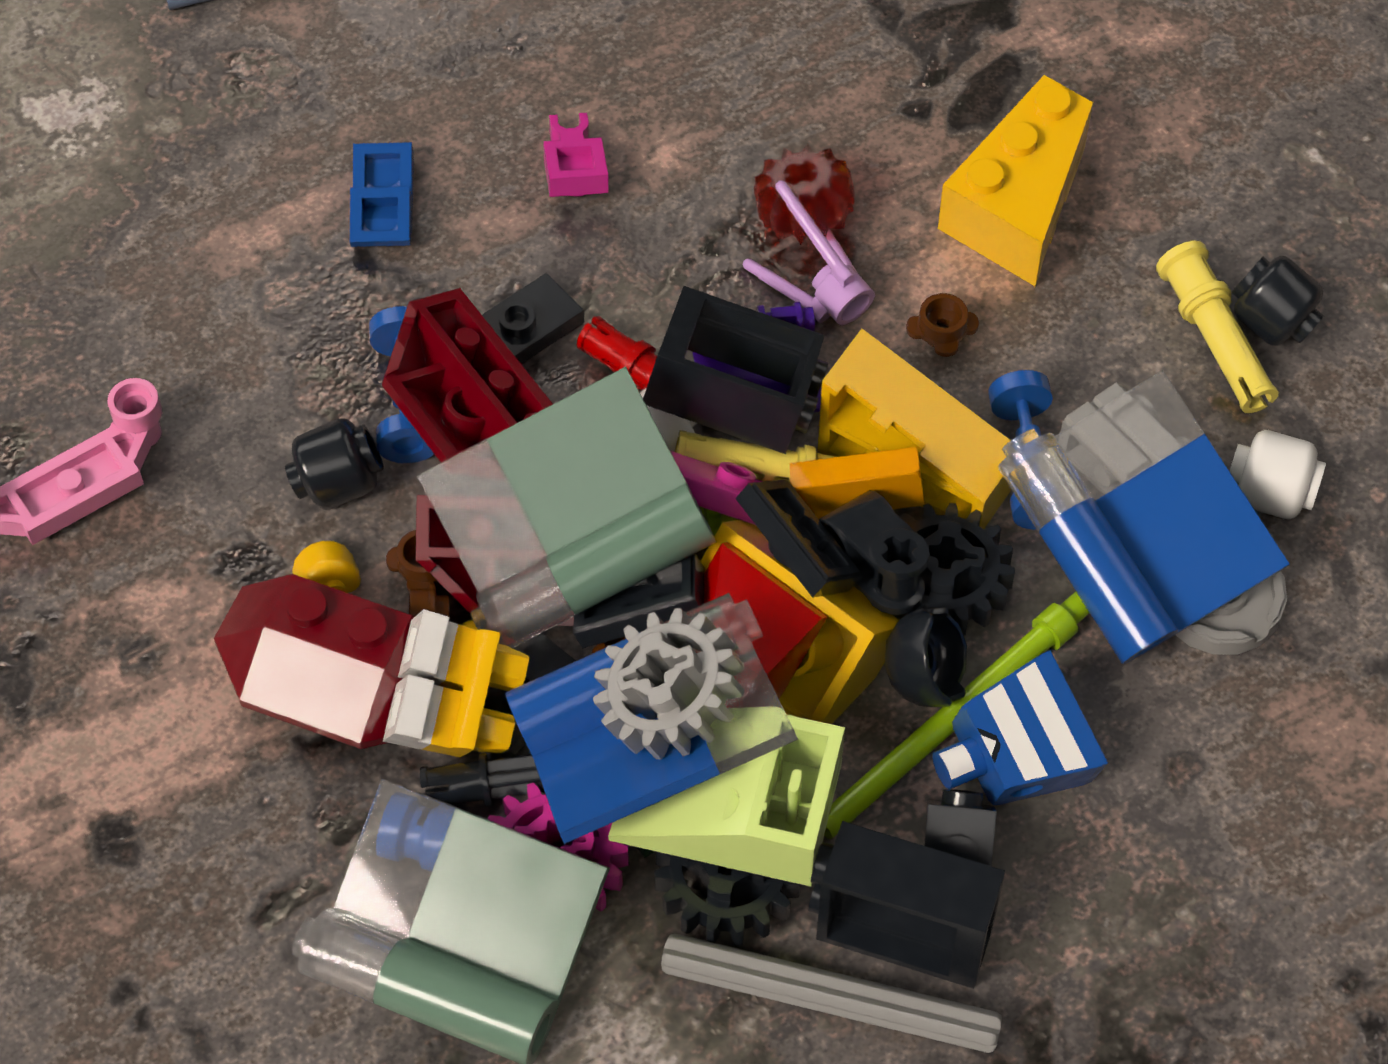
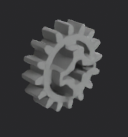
(669, 683)

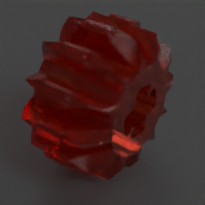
(818, 182)

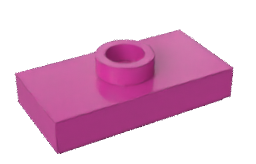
(716, 486)

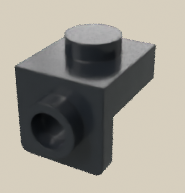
(961, 825)

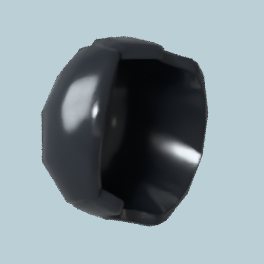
(927, 658)

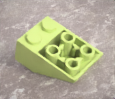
(754, 817)

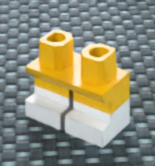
(446, 688)

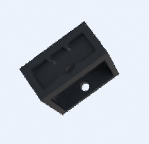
(746, 342)
(905, 903)

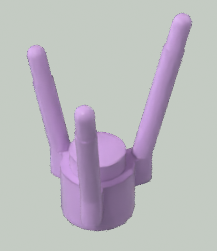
(837, 285)

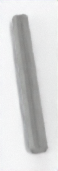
(831, 993)

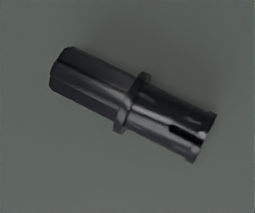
(481, 779)

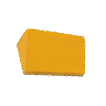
(837, 480)

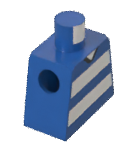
(1022, 738)

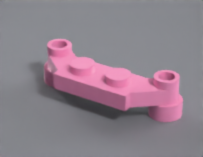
(87, 473)

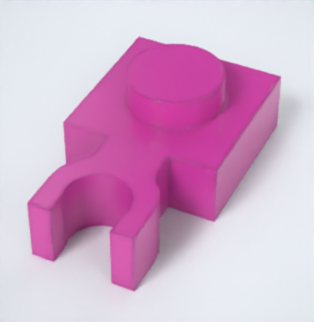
(574, 161)

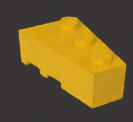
(1017, 180)
(885, 404)

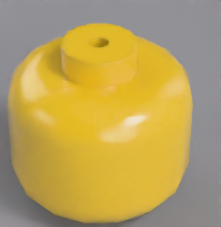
(328, 565)

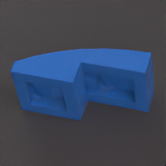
(382, 194)

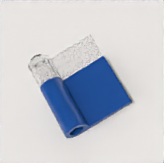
(1141, 516)
(596, 777)

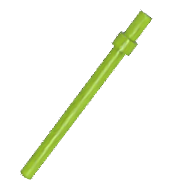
(1050, 630)

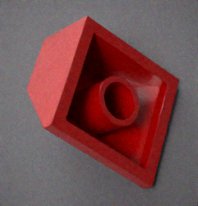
(784, 617)

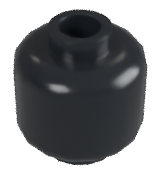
(1278, 301)
(334, 463)

